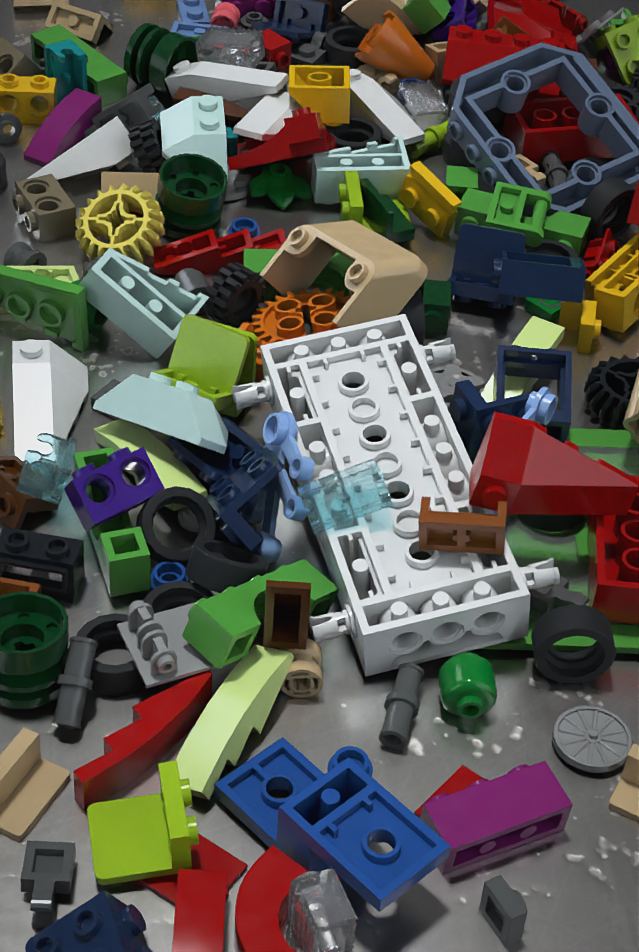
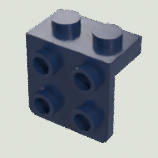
(297, 19)
(474, 263)
(473, 414)
(214, 464)
(234, 491)
(95, 926)

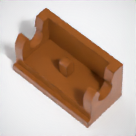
(462, 530)

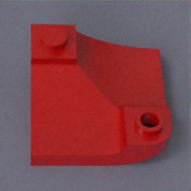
(533, 17)
(300, 136)

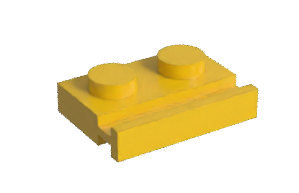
(429, 199)

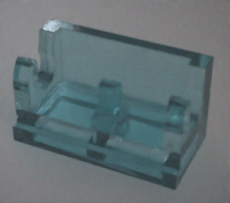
(47, 474)
(344, 496)

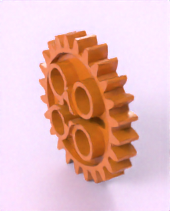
(285, 319)

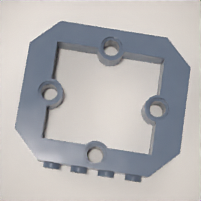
(506, 86)

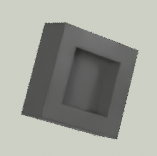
(503, 910)

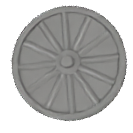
(592, 739)

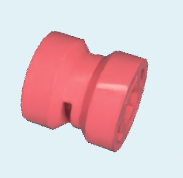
(224, 12)

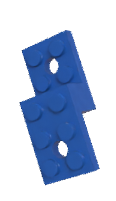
(333, 821)

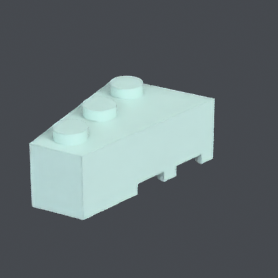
(382, 165)
(139, 301)

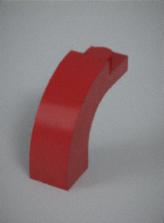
(263, 903)

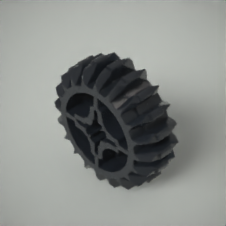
(610, 390)

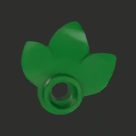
(279, 185)

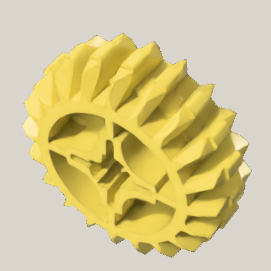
(111, 218)

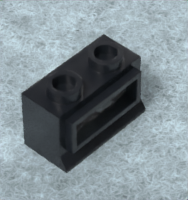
(43, 560)

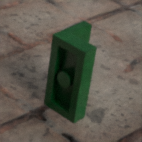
(384, 215)

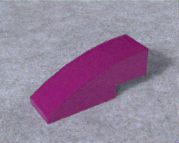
(63, 127)

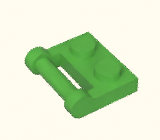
(508, 207)

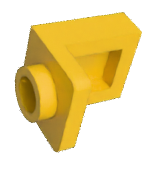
(581, 318)

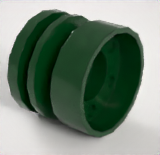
(153, 54)
(191, 194)
(31, 649)

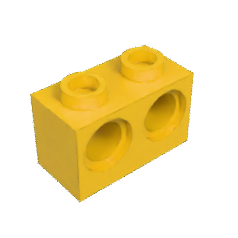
(25, 90)

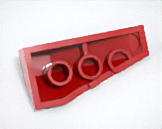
(543, 474)

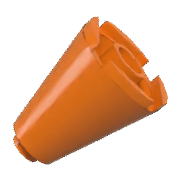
(395, 50)

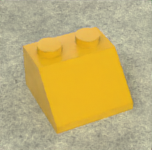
(323, 90)

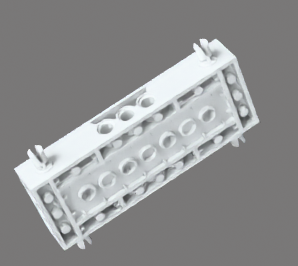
(392, 605)

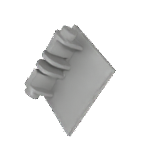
(591, 33)
(158, 644)

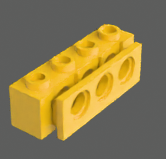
(617, 288)

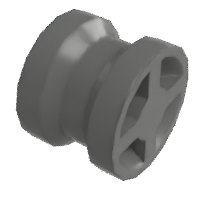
(22, 255)

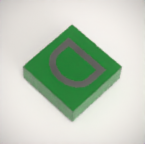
(543, 308)

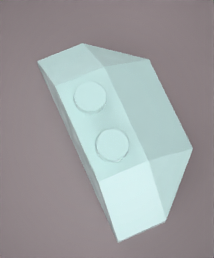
(195, 128)
(167, 409)

